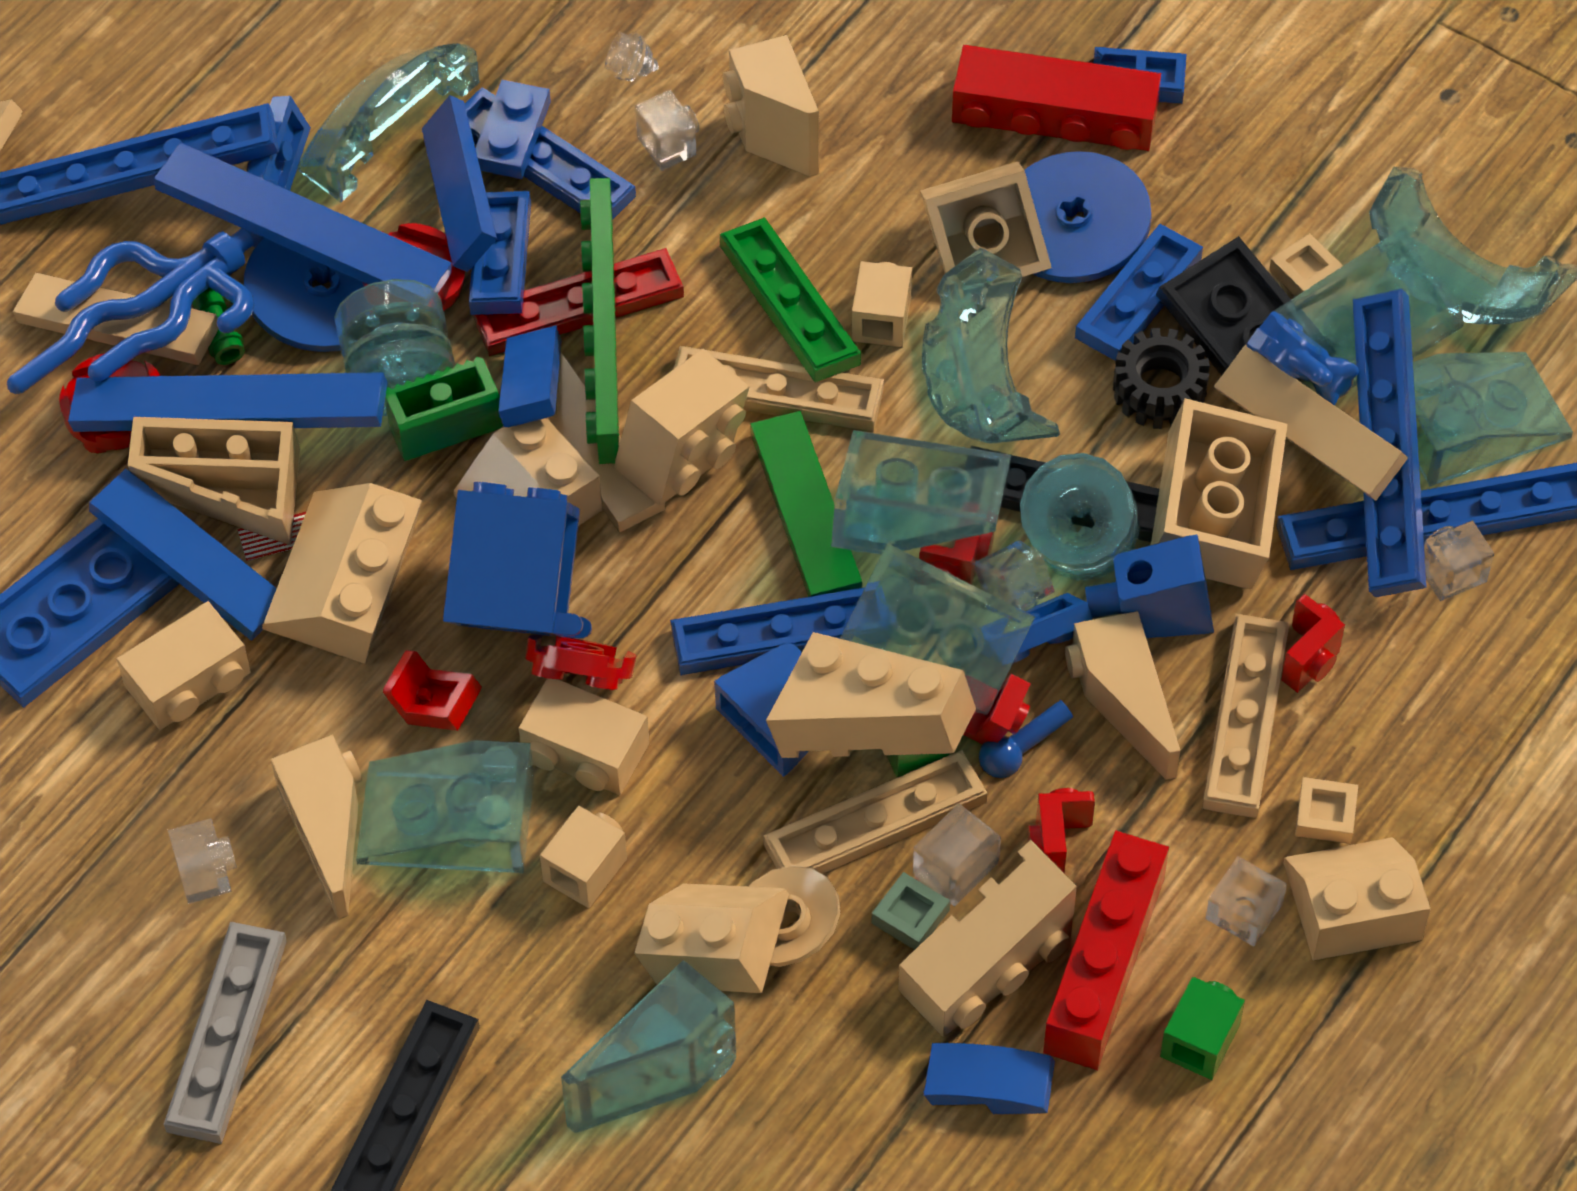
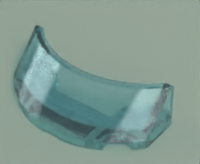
(376, 105)
(1481, 288)
(969, 354)

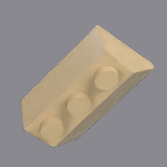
(343, 568)

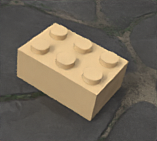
(1223, 486)

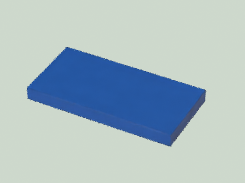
(73, 608)

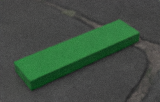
(790, 300)
(803, 503)

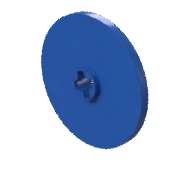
(1113, 209)
(289, 304)

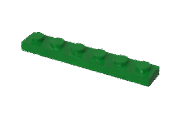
(600, 338)

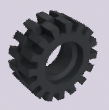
(1159, 353)

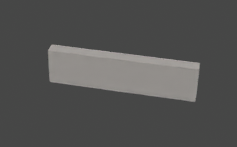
(225, 1033)

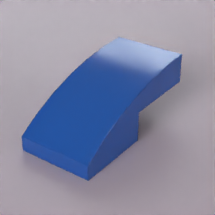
(989, 1075)

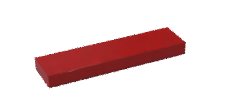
(638, 286)

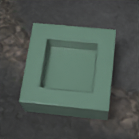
(910, 911)

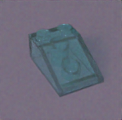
(1390, 265)
(1481, 412)
(915, 493)
(939, 620)
(449, 808)
(654, 1053)

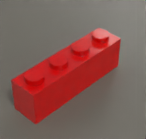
(1056, 97)
(1105, 950)

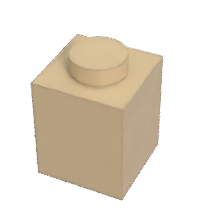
(881, 303)
(584, 855)

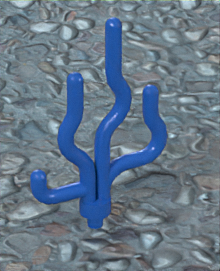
(181, 278)

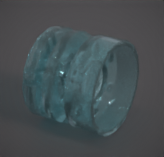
(394, 330)
(1070, 488)

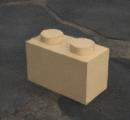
(184, 666)
(584, 736)

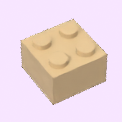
(681, 427)

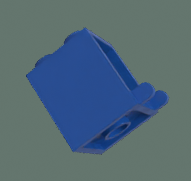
(513, 562)

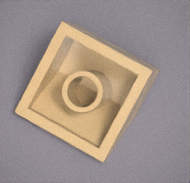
(772, 105)
(988, 213)
(536, 458)
(1358, 897)
(716, 930)

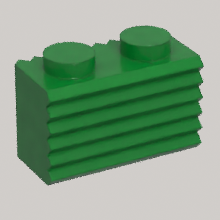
(443, 409)

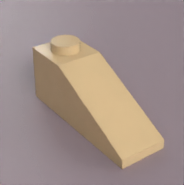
(1124, 686)
(323, 804)

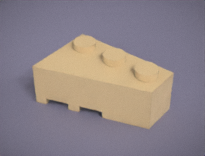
(222, 469)
(869, 699)
(993, 945)

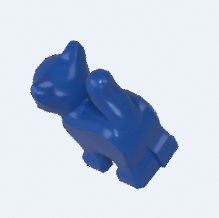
(1303, 358)

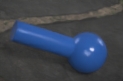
(1006, 756)

